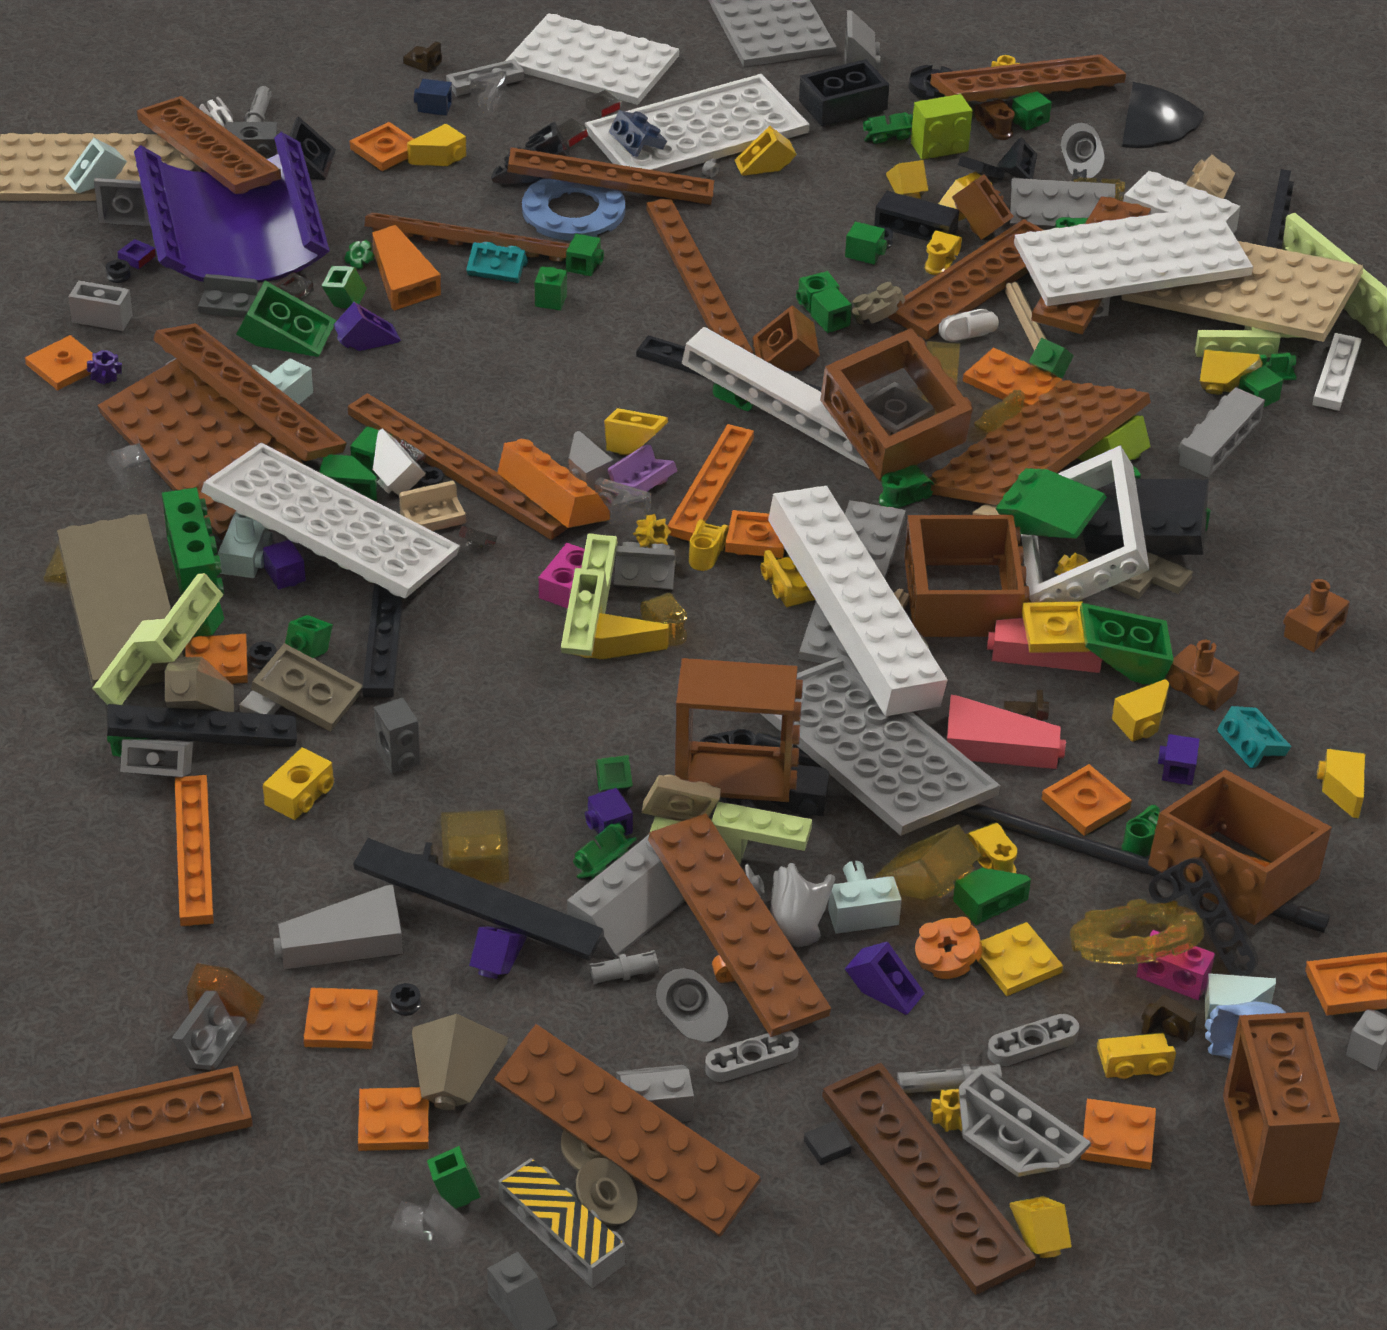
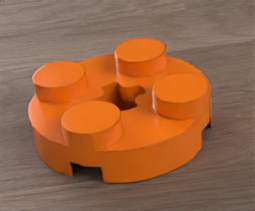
(944, 932)

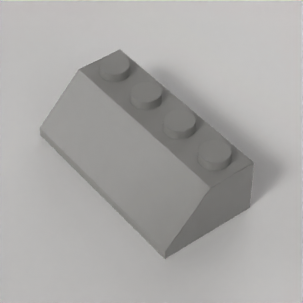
(627, 898)

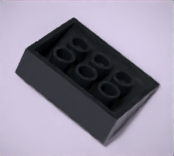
(1170, 514)

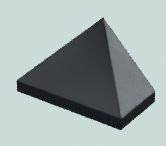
(1019, 160)

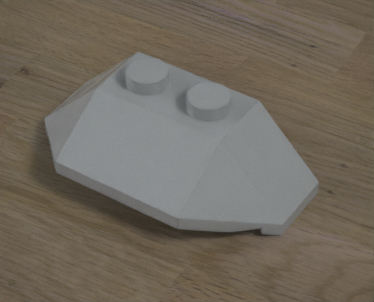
(1015, 1128)

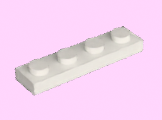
(1337, 372)

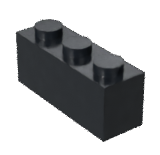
(915, 216)

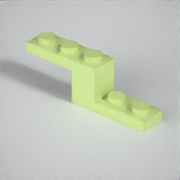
(1249, 340)
(589, 594)
(158, 640)
(742, 823)

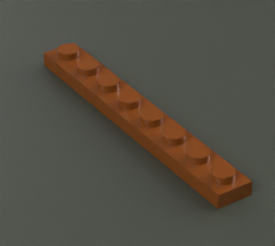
(610, 176)
(458, 234)

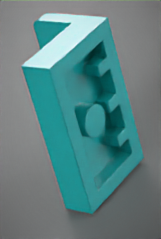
(496, 262)
(1252, 735)

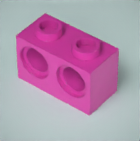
(557, 578)
(1180, 973)

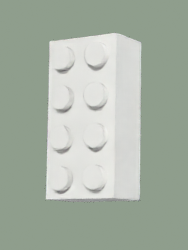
(1170, 195)

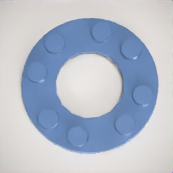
(538, 214)

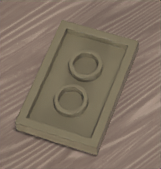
(307, 687)

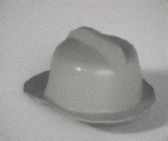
(1083, 144)
(689, 991)

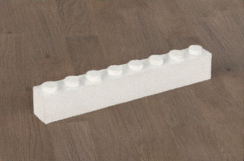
(767, 389)

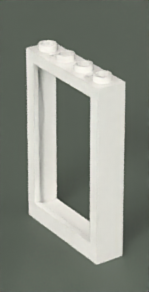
(1099, 573)

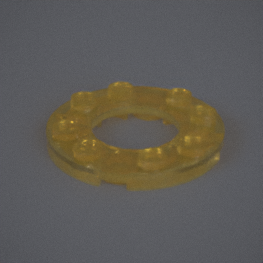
(1094, 941)

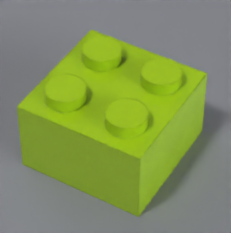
(941, 126)

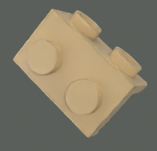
(1211, 177)
(433, 506)

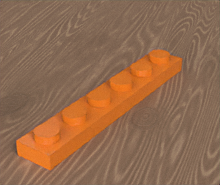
(711, 481)
(193, 851)

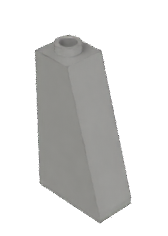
(342, 932)

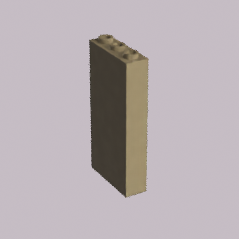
(113, 587)

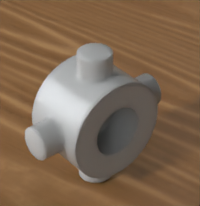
(710, 168)

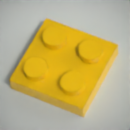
(1053, 627)
(1018, 959)

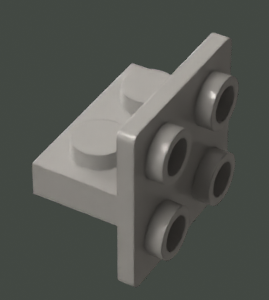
(645, 566)

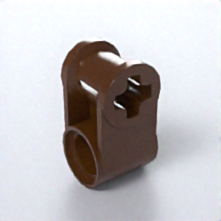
(995, 118)

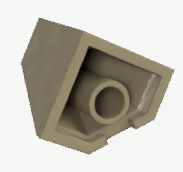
(197, 686)
(454, 1059)

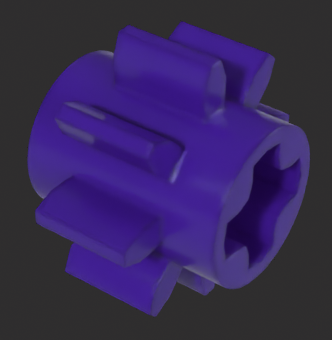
(104, 367)

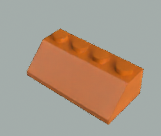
(550, 485)

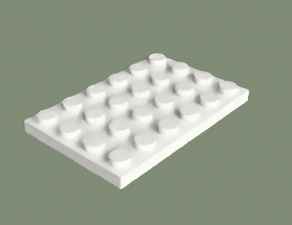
(593, 58)

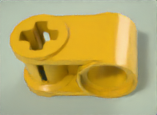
(942, 252)
(706, 545)
(994, 847)

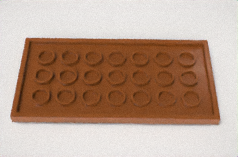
(186, 431)
(1039, 437)

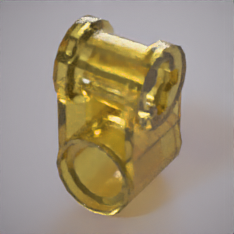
(667, 611)

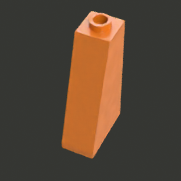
(404, 269)

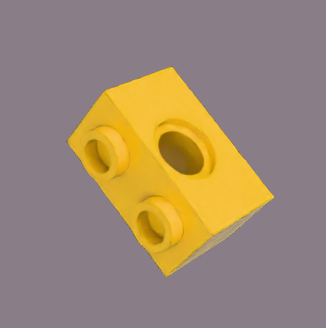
(298, 783)

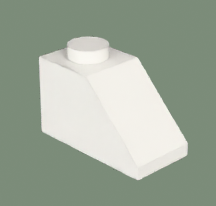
(394, 465)

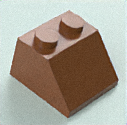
(788, 341)

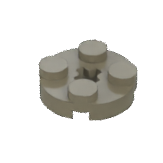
(877, 304)

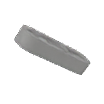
(1040, 1029)
(744, 1067)

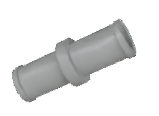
(624, 967)

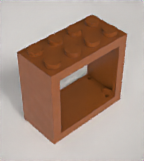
(863, 430)
(964, 542)
(739, 687)
(1253, 820)
(1280, 1108)

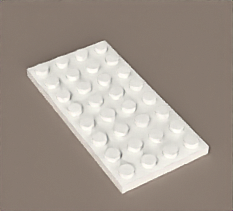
(705, 125)
(1132, 255)
(331, 519)

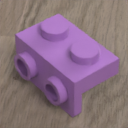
(642, 469)

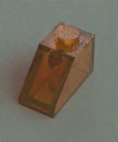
(235, 993)

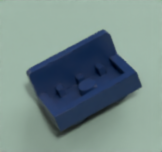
(635, 131)

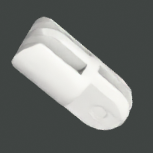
(219, 114)
(968, 325)

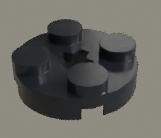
(920, 83)

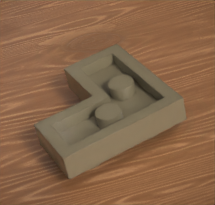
(1161, 572)

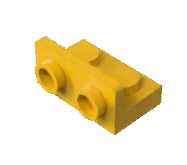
(785, 580)
(1136, 1055)

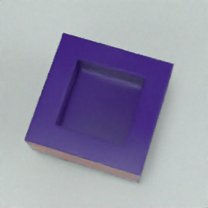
(137, 253)

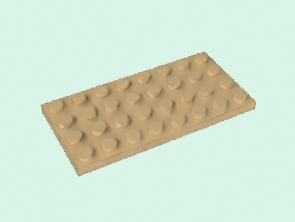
(37, 163)
(1283, 295)

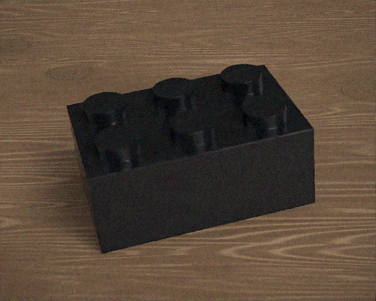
(843, 92)

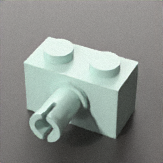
(291, 378)
(243, 546)
(863, 902)

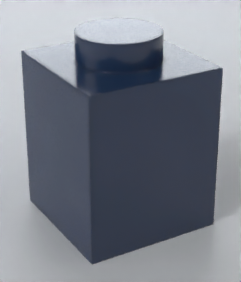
(433, 97)

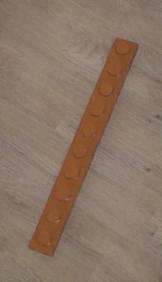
(695, 272)
(456, 464)

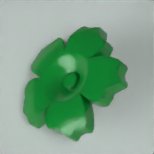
(359, 253)

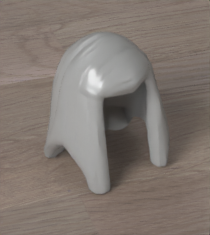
(799, 905)

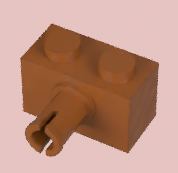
(982, 207)
(1316, 617)
(1203, 676)

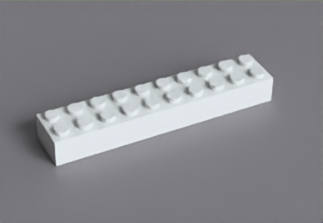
(857, 601)

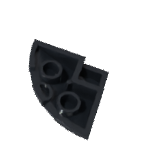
(1158, 117)
(545, 140)

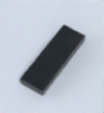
(981, 167)

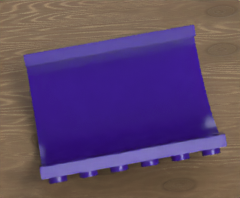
(248, 235)

